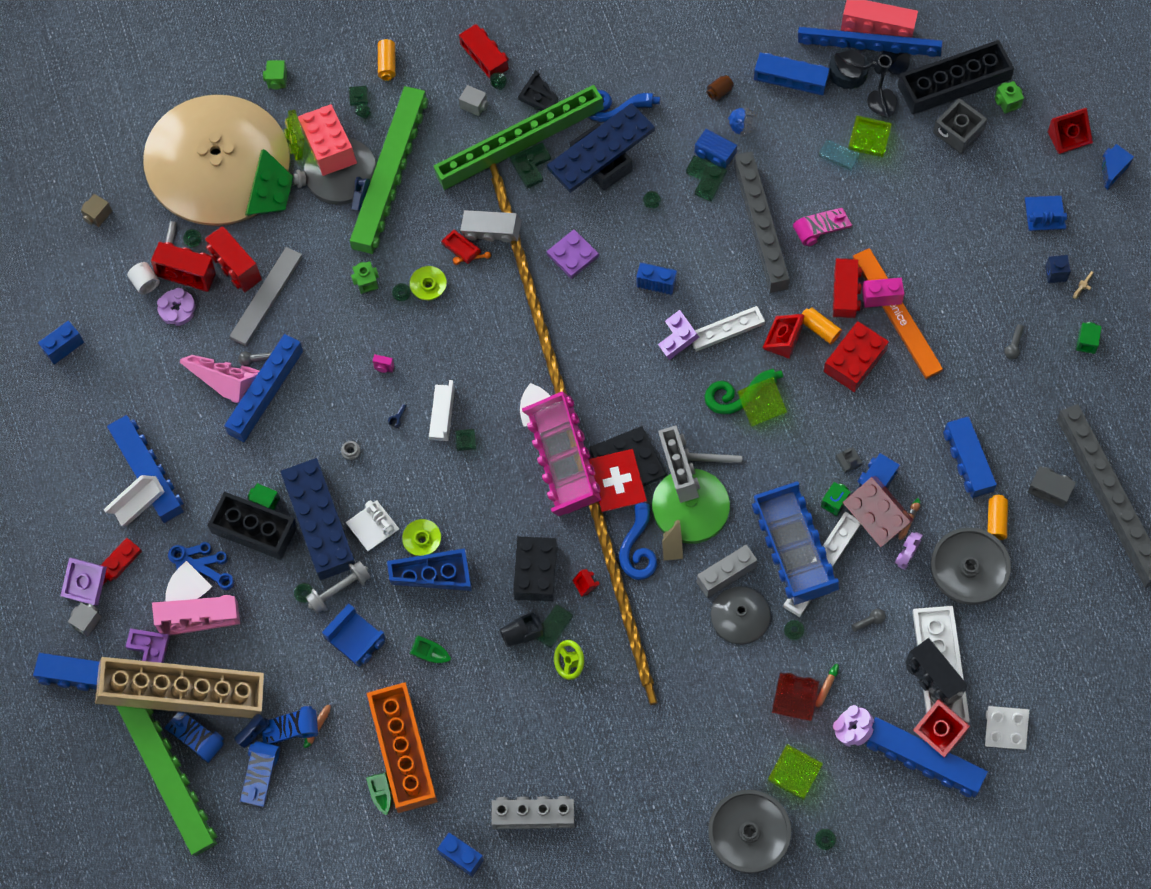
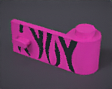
(812, 226)

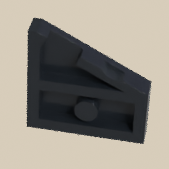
(537, 93)

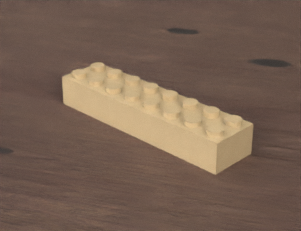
(179, 688)

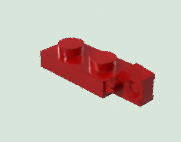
(120, 559)

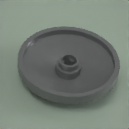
(339, 186)
(970, 566)
(749, 831)

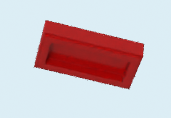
(461, 246)

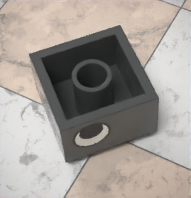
(960, 125)

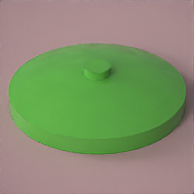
(699, 517)

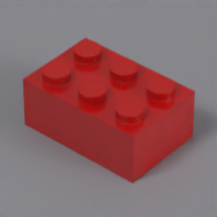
(233, 259)
(183, 266)
(856, 356)

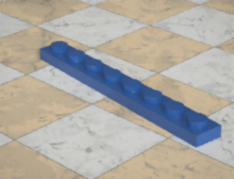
(870, 41)

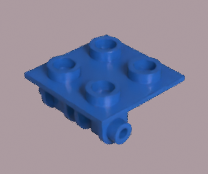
(1045, 213)

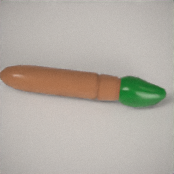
(827, 685)

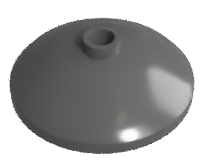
(740, 627)

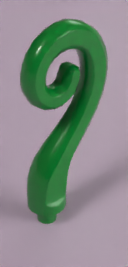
(737, 405)

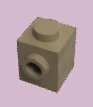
(95, 210)

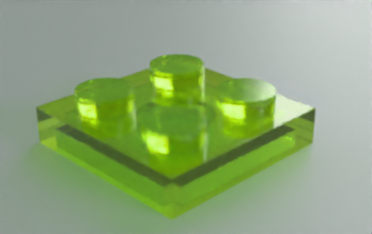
(294, 134)
(870, 136)
(762, 401)
(795, 772)

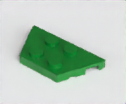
(269, 187)

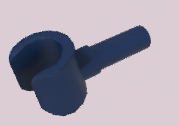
(397, 417)

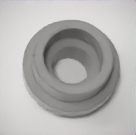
(299, 178)
(350, 445)

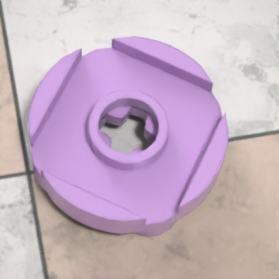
(174, 316)
(912, 543)
(852, 716)

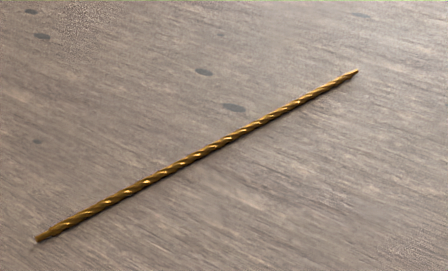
(597, 515)

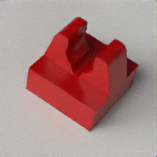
(584, 582)

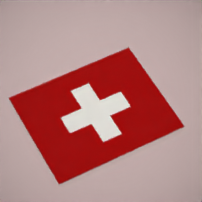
(618, 480)

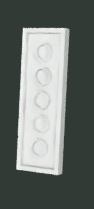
(940, 627)

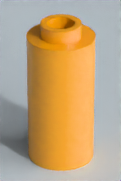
(386, 59)
(821, 325)
(998, 516)

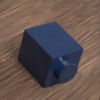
(1057, 269)

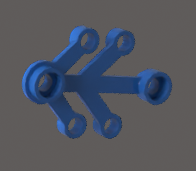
(199, 564)

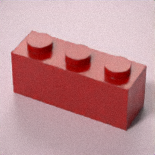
(483, 50)
(846, 288)

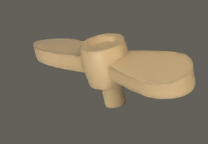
(1083, 285)

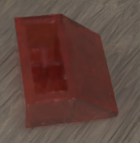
(795, 696)

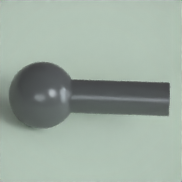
(1012, 350)
(246, 358)
(877, 616)

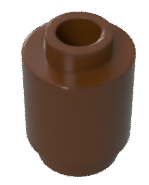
(720, 87)

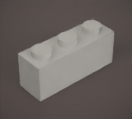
(490, 226)
(726, 571)

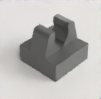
(849, 459)

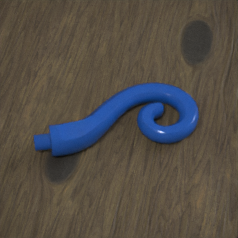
(639, 101)
(642, 516)

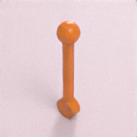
(456, 260)

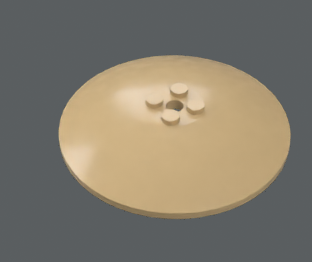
(205, 185)

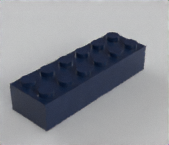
(318, 519)

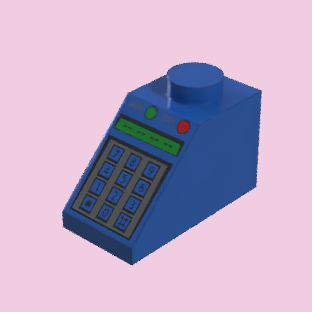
(1115, 163)

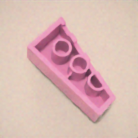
(195, 614)

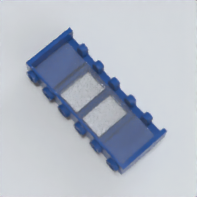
(794, 543)

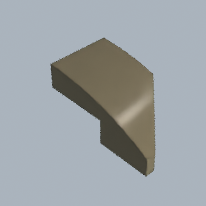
(672, 543)

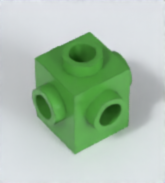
(1009, 96)
(365, 277)

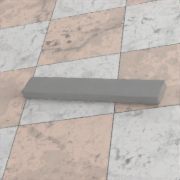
(266, 296)

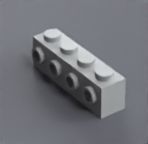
(678, 463)
(532, 813)

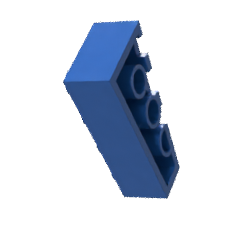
(434, 570)

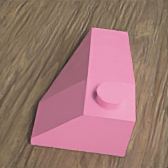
(223, 378)

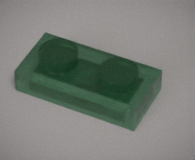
(554, 625)

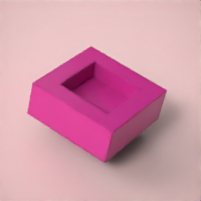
(383, 364)

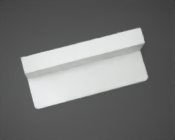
(442, 412)
(135, 499)

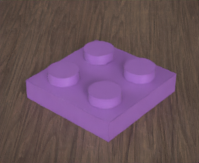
(572, 254)
(83, 581)

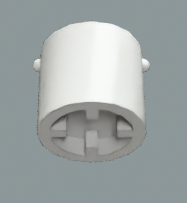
(143, 278)

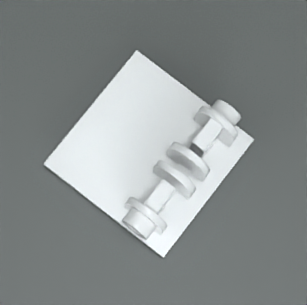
(372, 525)
(1006, 727)

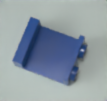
(354, 636)

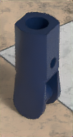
(359, 197)
(251, 730)

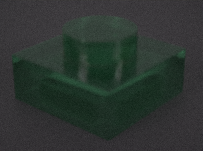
(358, 95)
(465, 439)

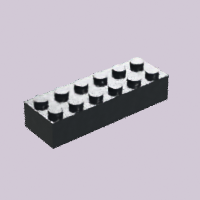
(955, 77)

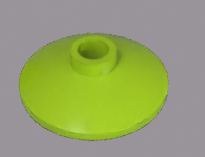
(425, 276)
(421, 529)

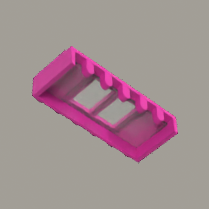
(562, 453)

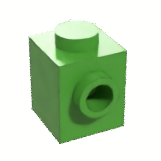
(275, 74)

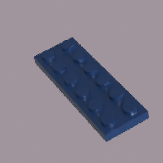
(600, 147)

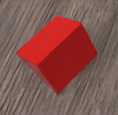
(1070, 131)
(784, 334)
(942, 728)

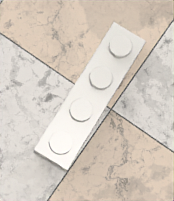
(728, 328)

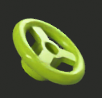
(571, 660)

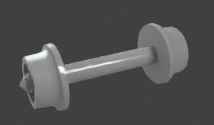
(359, 573)

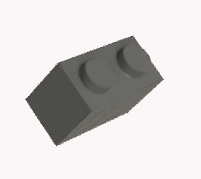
(1051, 486)

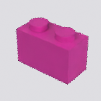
(883, 292)

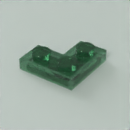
(526, 163)
(710, 175)

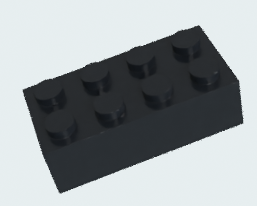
(252, 525)

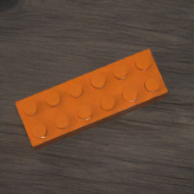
(401, 747)

